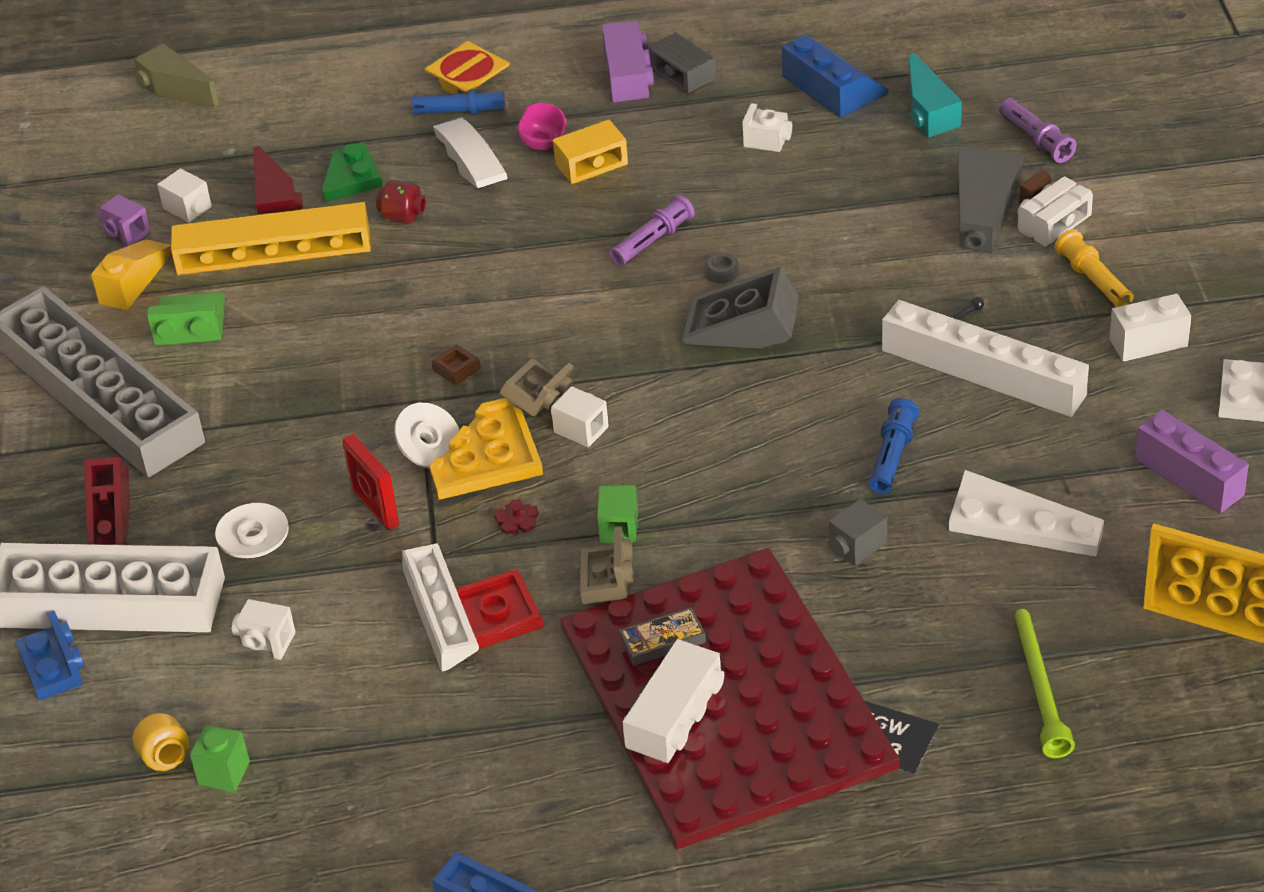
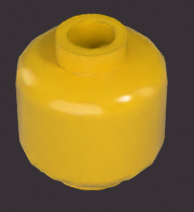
(161, 742)

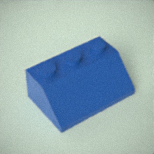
(828, 76)

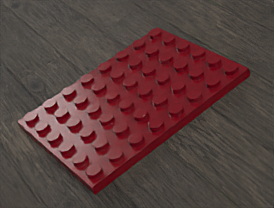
(777, 728)

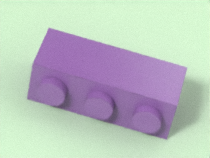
(627, 61)
(1191, 461)

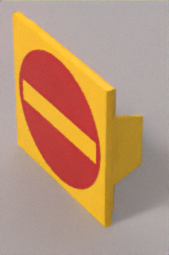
(466, 68)

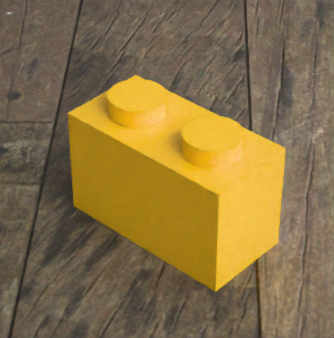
(590, 151)

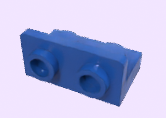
(50, 659)

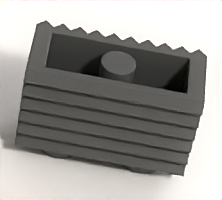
(682, 62)

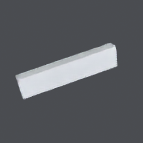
(438, 605)

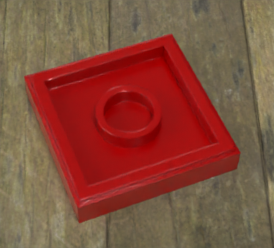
(370, 481)
(499, 608)

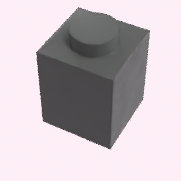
(857, 532)

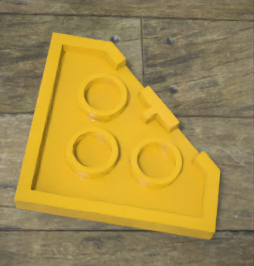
(487, 452)

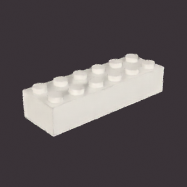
(110, 586)

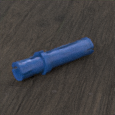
(458, 102)

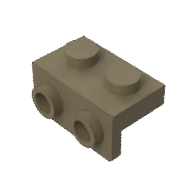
(536, 386)
(606, 570)

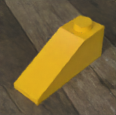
(128, 271)

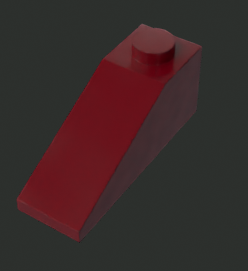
(273, 186)
(106, 501)

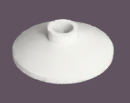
(426, 422)
(251, 530)

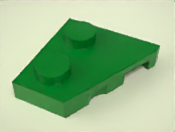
(350, 172)

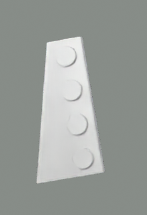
(1016, 516)

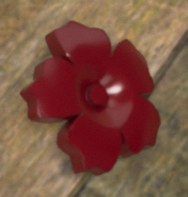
(516, 517)

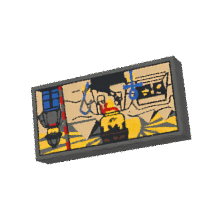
(657, 636)

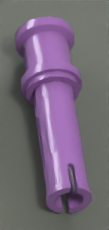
(1015, 112)
(661, 223)

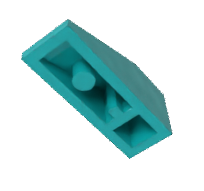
(932, 102)

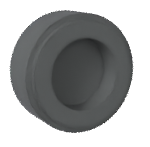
(722, 268)

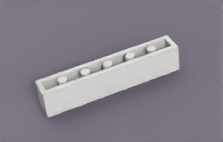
(985, 358)

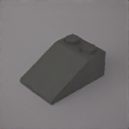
(745, 313)

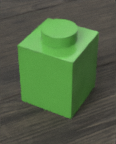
(617, 509)
(220, 758)

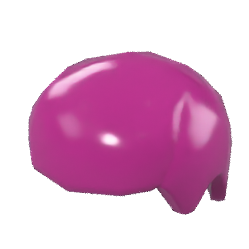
(541, 125)

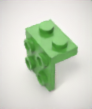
(187, 318)

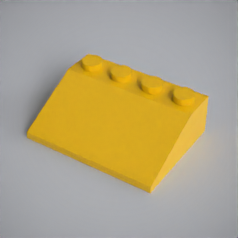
(1205, 582)

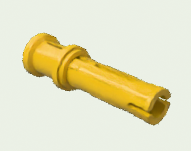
(1086, 260)

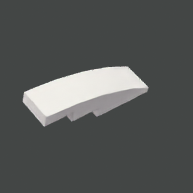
(470, 152)

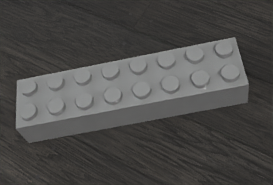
(99, 382)

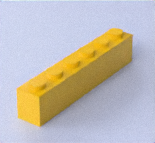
(270, 238)

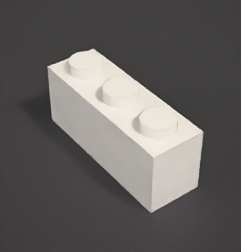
(673, 701)

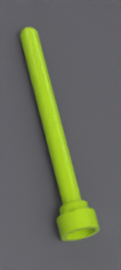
(1055, 736)

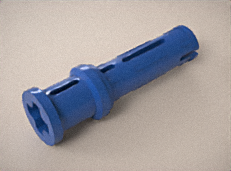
(895, 434)

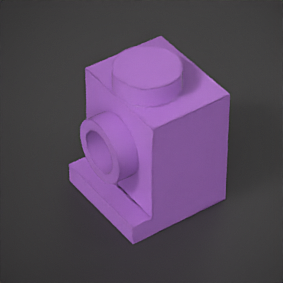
(124, 220)

